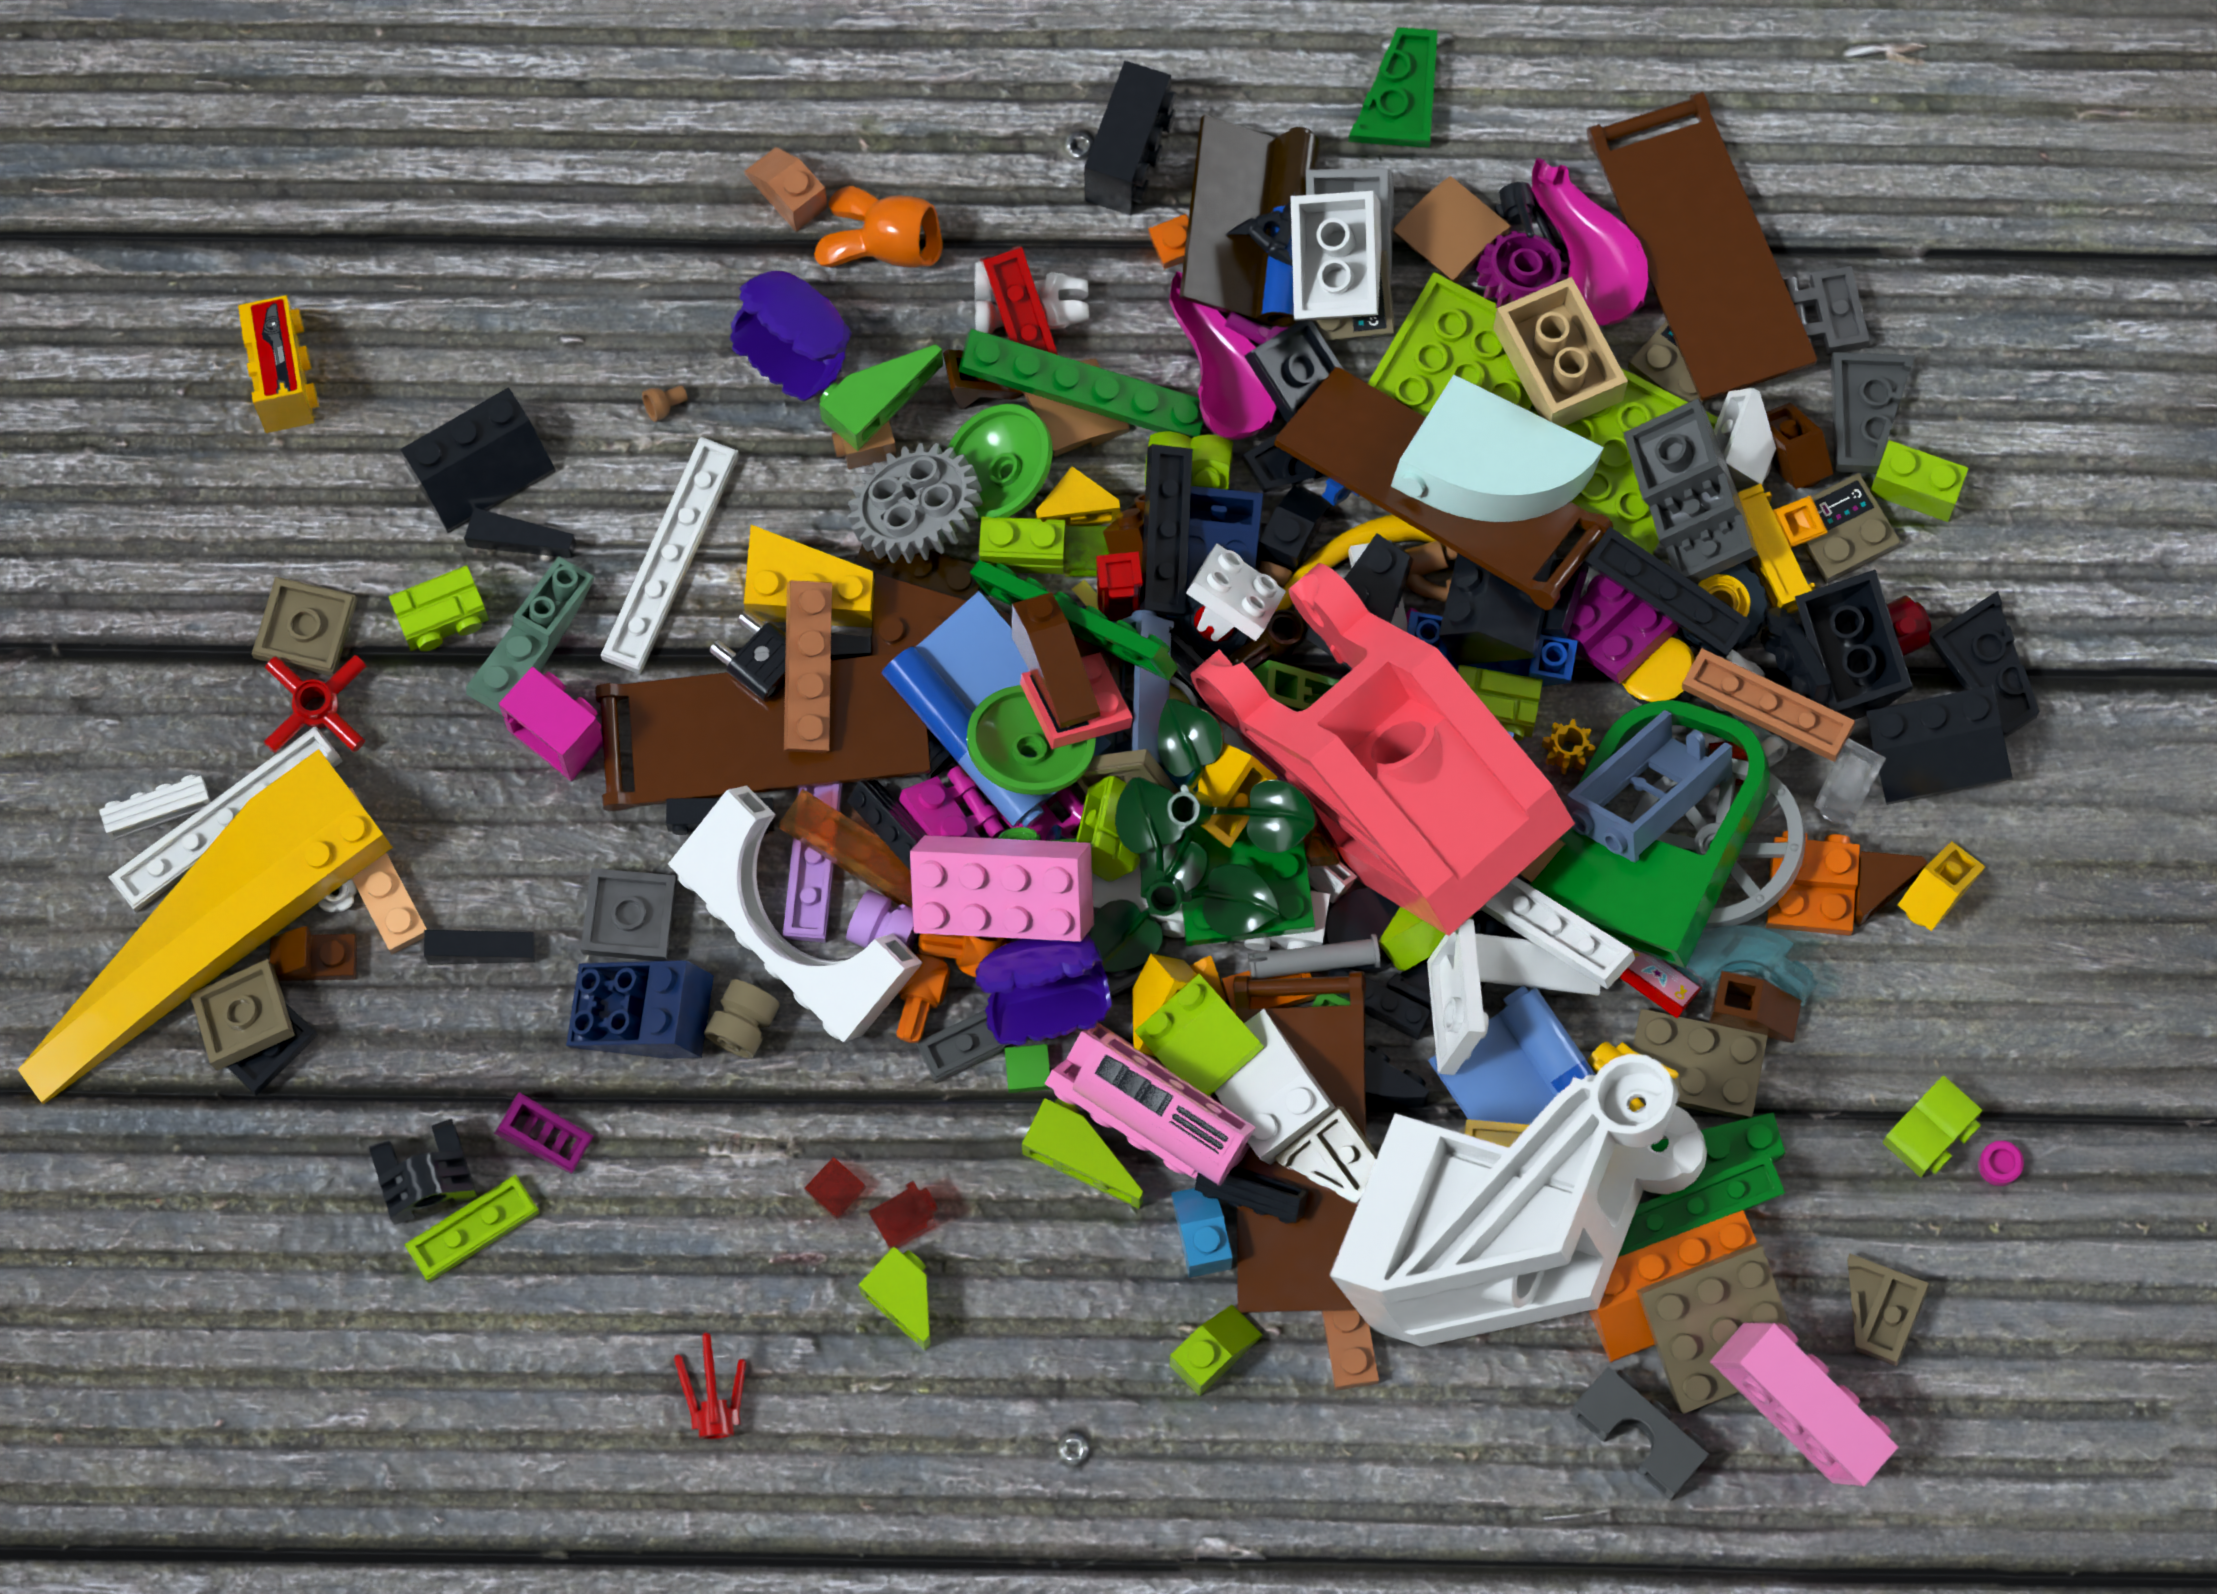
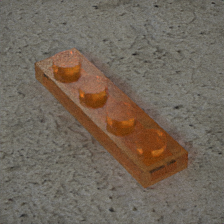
(848, 846)

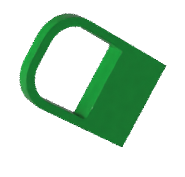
(1670, 891)

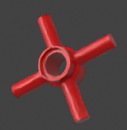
(305, 691)

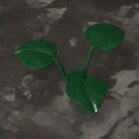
(1278, 810)
(1235, 900)

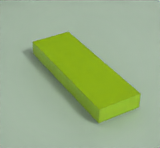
(472, 1228)

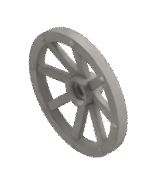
(1791, 851)

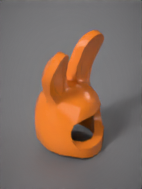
(888, 230)

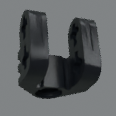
(424, 1177)

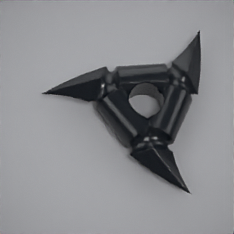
(1274, 245)

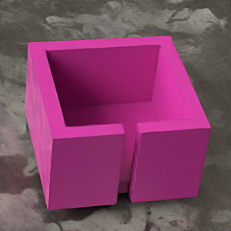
(552, 722)

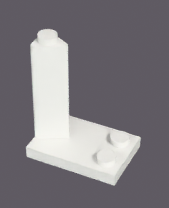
(1473, 958)

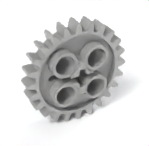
(915, 503)

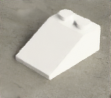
(1336, 255)
(1274, 1092)

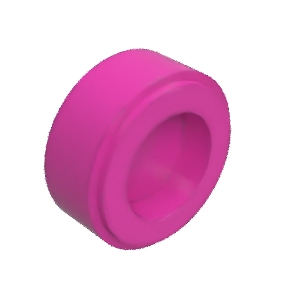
(2000, 1163)

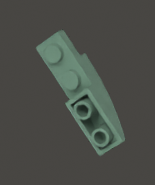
(534, 632)

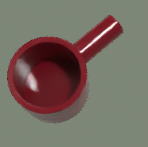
(1910, 624)

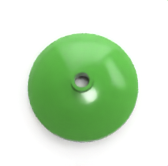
(1009, 454)
(1007, 729)

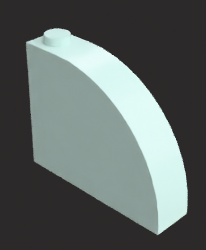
(1493, 458)

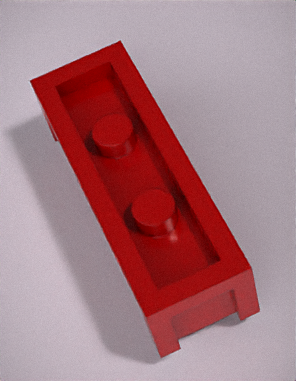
(1018, 299)
(1118, 584)

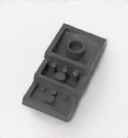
(1690, 492)

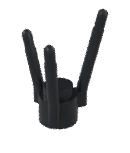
(1520, 208)

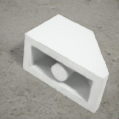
(1745, 437)

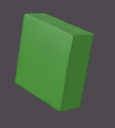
(1027, 1068)

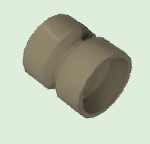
(740, 1022)

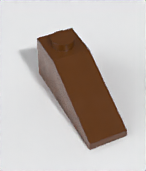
(1053, 659)

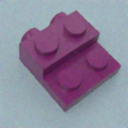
(1616, 629)

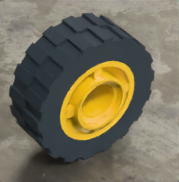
(1742, 593)

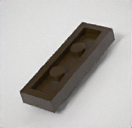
(937, 573)

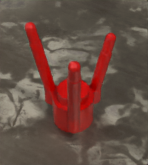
(714, 1418)

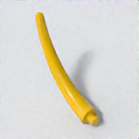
(1337, 549)

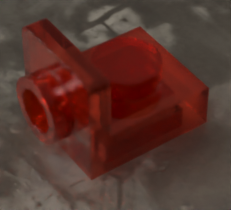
(905, 1216)

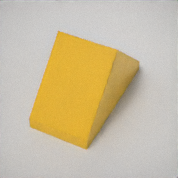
(1079, 502)

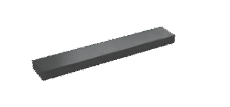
(972, 1042)

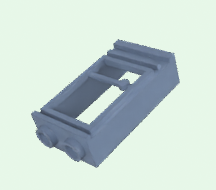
(1149, 691)
(1659, 751)

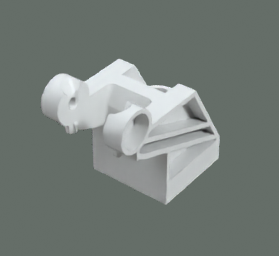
(1502, 1237)

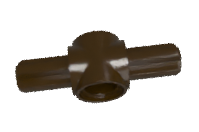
(1268, 645)

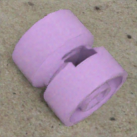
(877, 918)

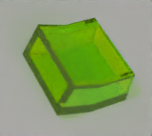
(1081, 549)

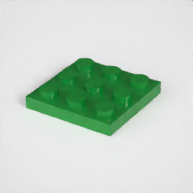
(1283, 872)

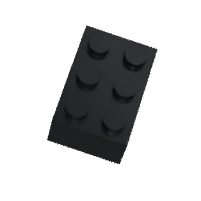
(1129, 138)

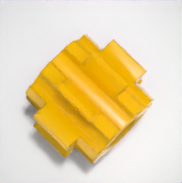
(1580, 751)

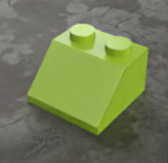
(1199, 1037)

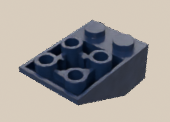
(1223, 519)
(641, 1008)

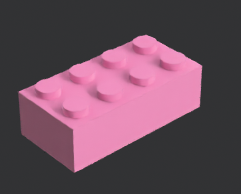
(1002, 888)
(1805, 1403)

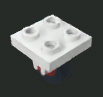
(1228, 603)

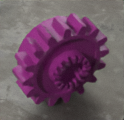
(1519, 267)

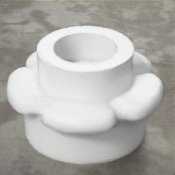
(341, 901)

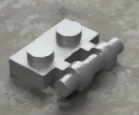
(1837, 307)

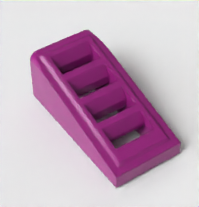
(538, 1112)

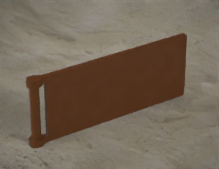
(1704, 250)
(1358, 440)
(718, 735)
(1280, 1262)

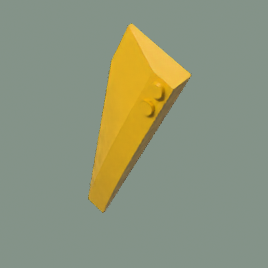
(253, 880)

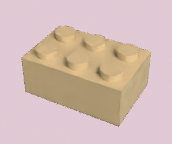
(1560, 353)

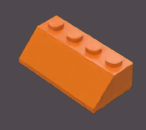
(1620, 1313)

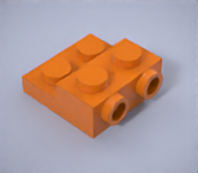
(1822, 891)

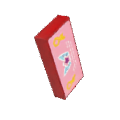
(1661, 983)

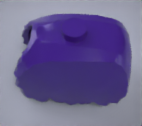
(790, 333)
(1043, 989)

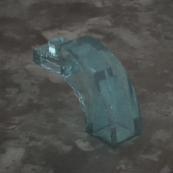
(1752, 951)

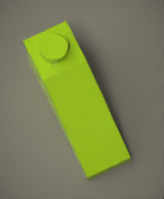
(1071, 1146)

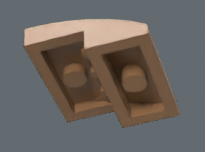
(1451, 228)
(1073, 426)

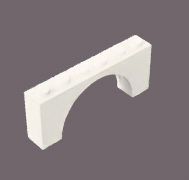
(722, 870)

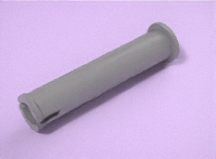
(1314, 958)

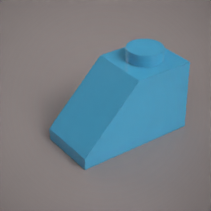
(1202, 1233)

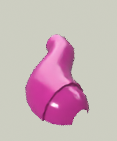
(1600, 247)
(1229, 390)

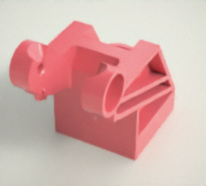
(1397, 761)

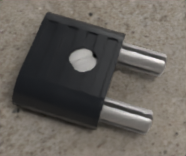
(760, 661)

